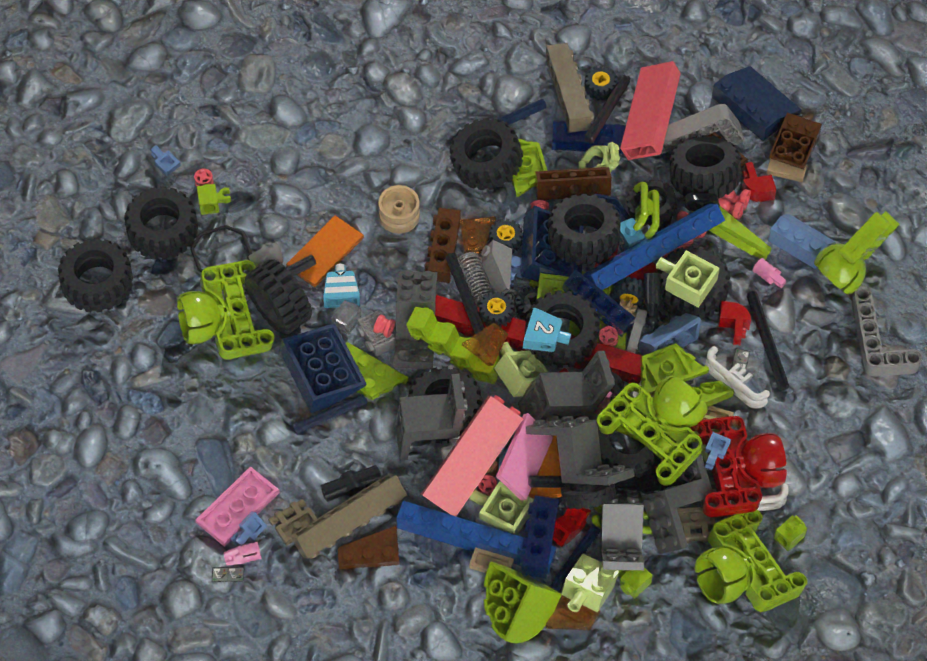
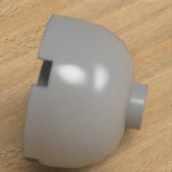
(265, 254)

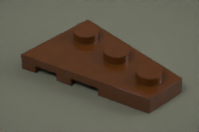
(371, 551)

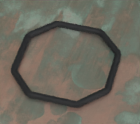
(215, 230)

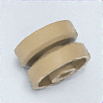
(399, 209)

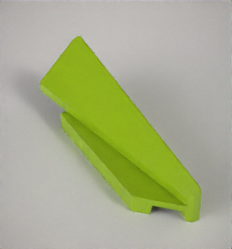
(740, 236)

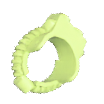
(609, 154)

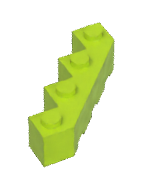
(446, 340)

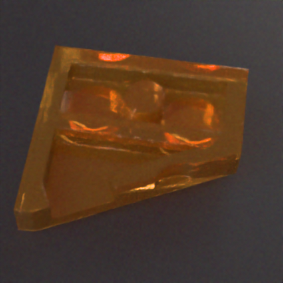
(475, 233)
(487, 343)
(566, 619)

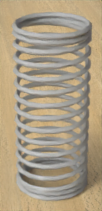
(469, 266)

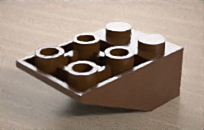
(796, 141)

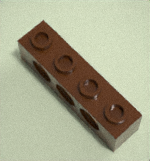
(572, 182)
(449, 220)

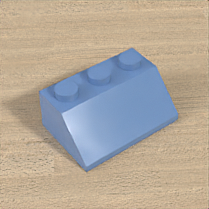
(798, 239)
(681, 330)

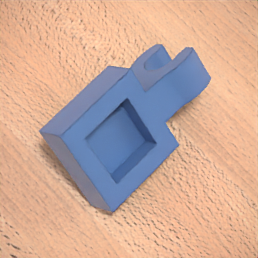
(165, 161)
(515, 269)
(716, 448)
(251, 528)

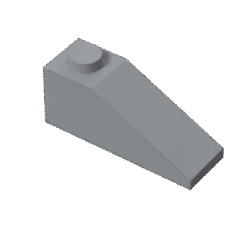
(497, 265)

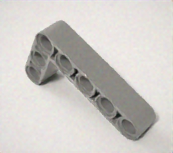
(704, 123)
(872, 339)

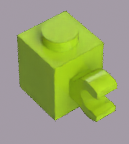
(210, 198)
(790, 532)
(634, 581)

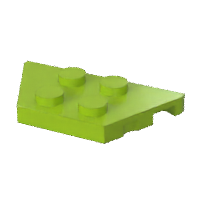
(532, 161)
(667, 362)
(377, 375)

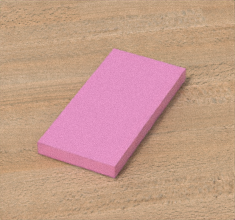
(523, 459)
(245, 495)

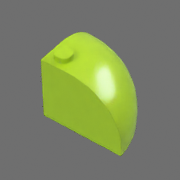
(517, 603)

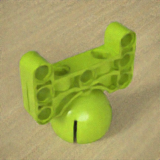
(846, 262)
(211, 315)
(667, 413)
(744, 565)

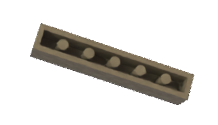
(568, 87)
(348, 516)

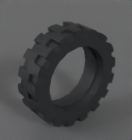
(665, 191)
(587, 495)

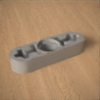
(637, 330)

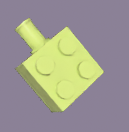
(689, 278)
(518, 369)
(503, 508)
(588, 584)

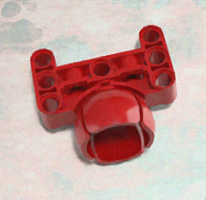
(748, 465)

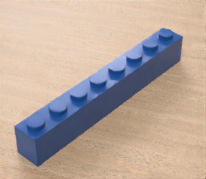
(655, 247)
(462, 532)

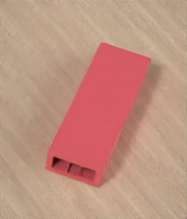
(650, 111)
(472, 455)

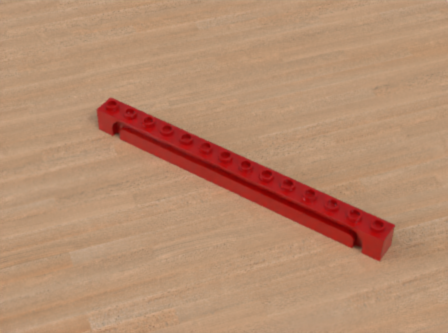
(622, 362)

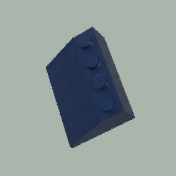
(754, 101)
(536, 250)
(321, 366)

